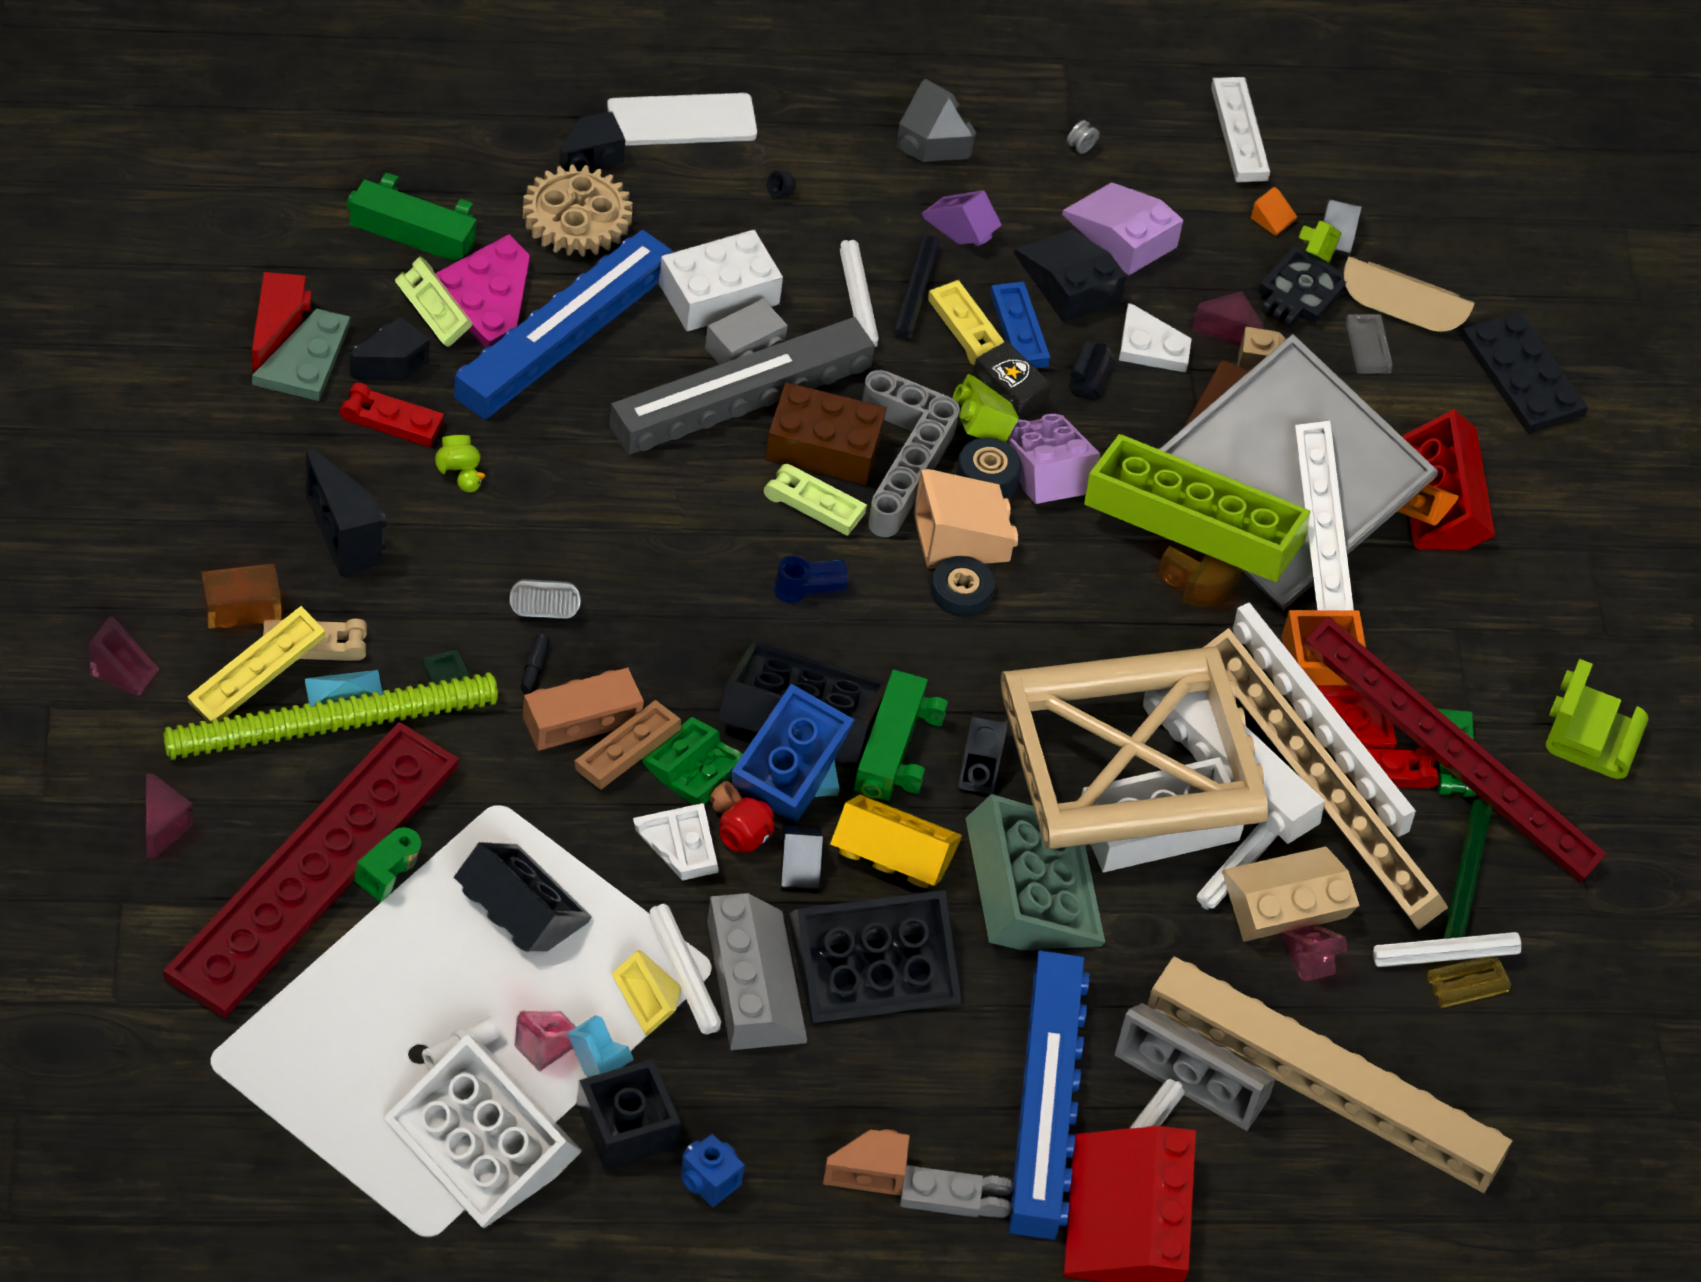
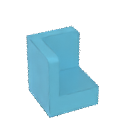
(596, 1049)

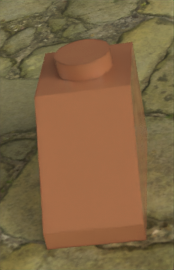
(870, 1163)

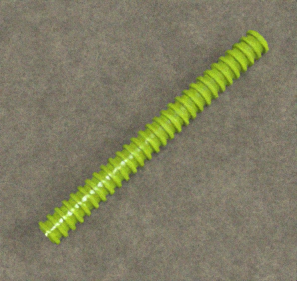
(330, 716)

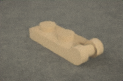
(328, 648)

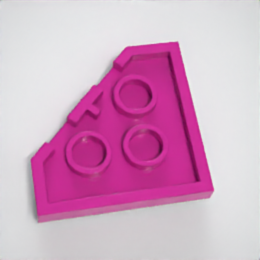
(490, 287)

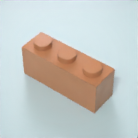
(581, 708)

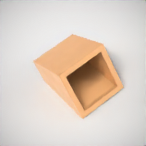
(962, 519)

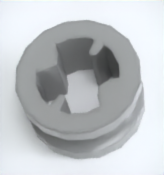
(1082, 137)

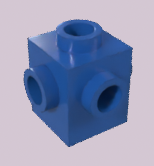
(711, 1169)

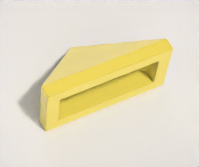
(647, 990)

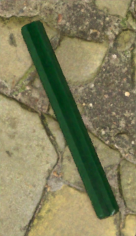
(1468, 870)

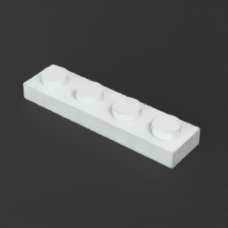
(1240, 129)

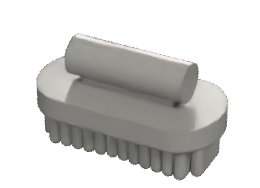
(545, 598)

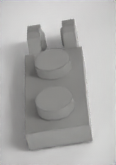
(955, 1192)

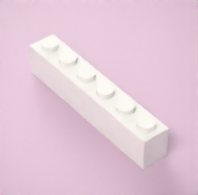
(1291, 801)

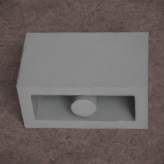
(745, 332)

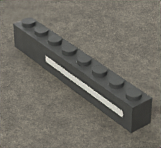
(740, 385)

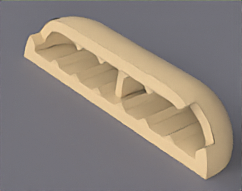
(1405, 296)

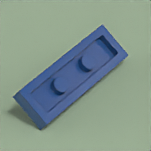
(1020, 322)

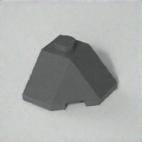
(934, 128)

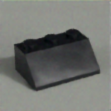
(520, 896)

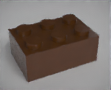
(825, 433)

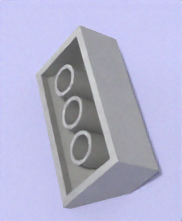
(754, 973)
(1206, 1071)

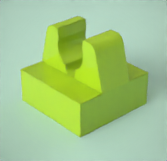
(1321, 240)

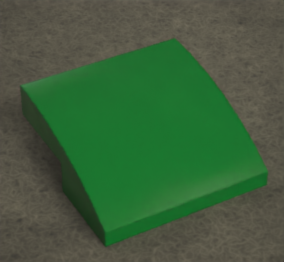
(693, 762)

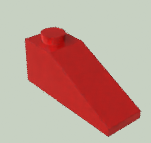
(279, 313)

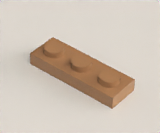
(628, 744)

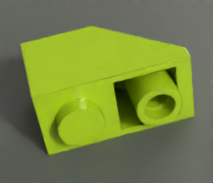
(984, 410)

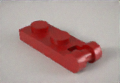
(391, 415)
(1398, 763)

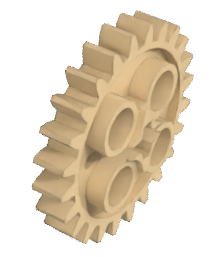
(577, 210)

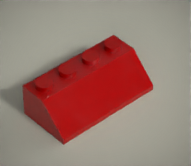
(1454, 450)

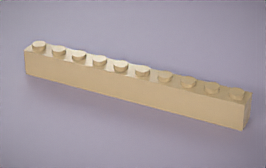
(1323, 775)
(1331, 1074)

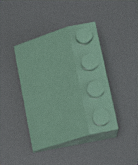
(1027, 891)

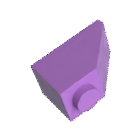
(964, 217)

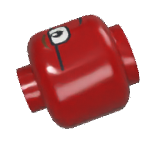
(746, 825)

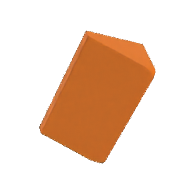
(1429, 505)

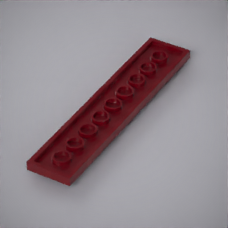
(309, 870)

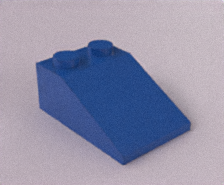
(792, 753)

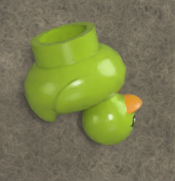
(460, 455)

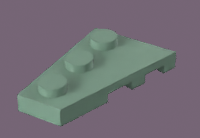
(306, 357)

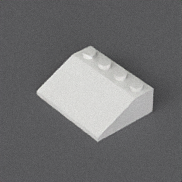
(481, 1132)

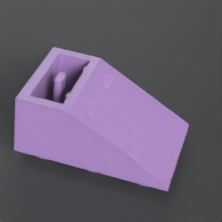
(1052, 458)

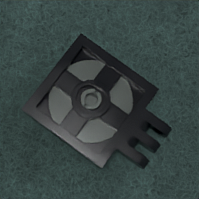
(1301, 287)

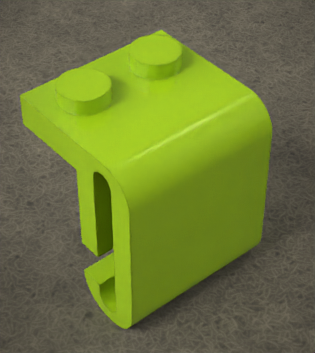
(1591, 729)

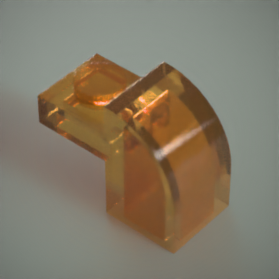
(1203, 582)

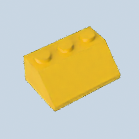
(895, 840)

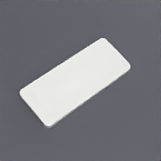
(685, 118)

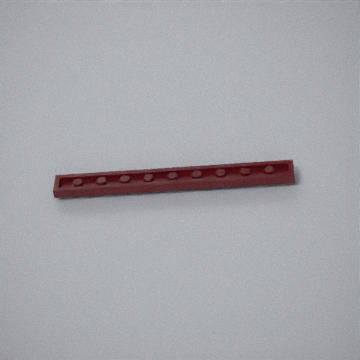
(1454, 749)

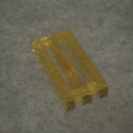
(1471, 986)

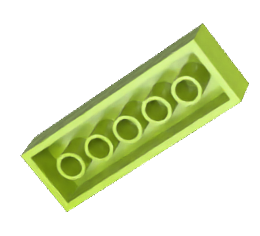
(1197, 507)

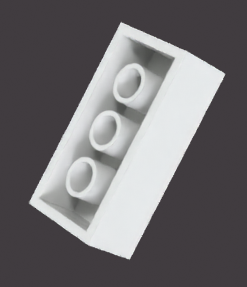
(1160, 784)

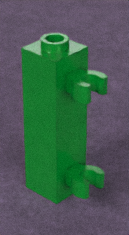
(412, 220)
(891, 734)

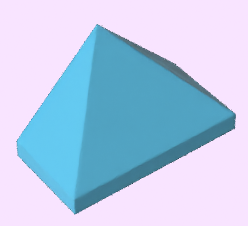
(342, 685)

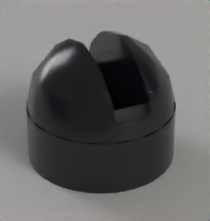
(781, 184)

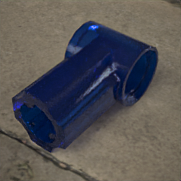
(799, 577)

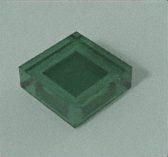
(444, 667)

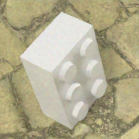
(719, 279)

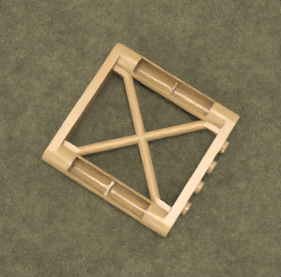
(1184, 672)

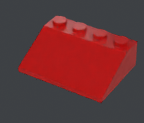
(1130, 1205)

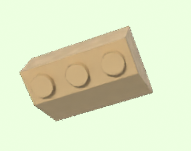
(1290, 893)

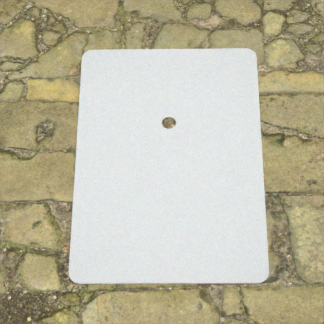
(421, 964)

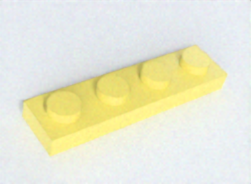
(257, 666)

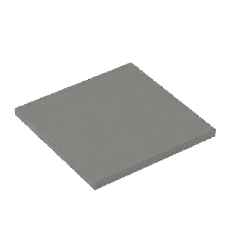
(1254, 441)

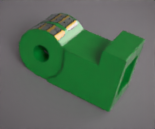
(392, 855)

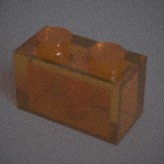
(241, 595)

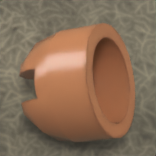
(724, 797)

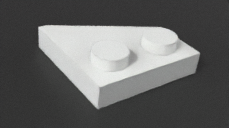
(1153, 342)
(680, 840)

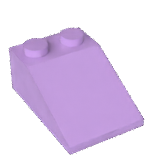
(1127, 225)

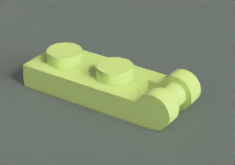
(434, 302)
(815, 499)

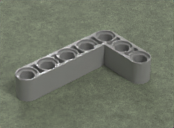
(933, 425)

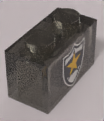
(1013, 379)

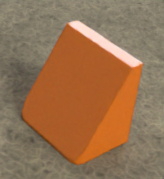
(1273, 212)

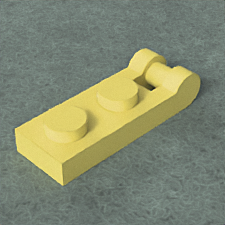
(964, 319)

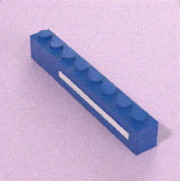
(560, 325)
(1047, 1096)

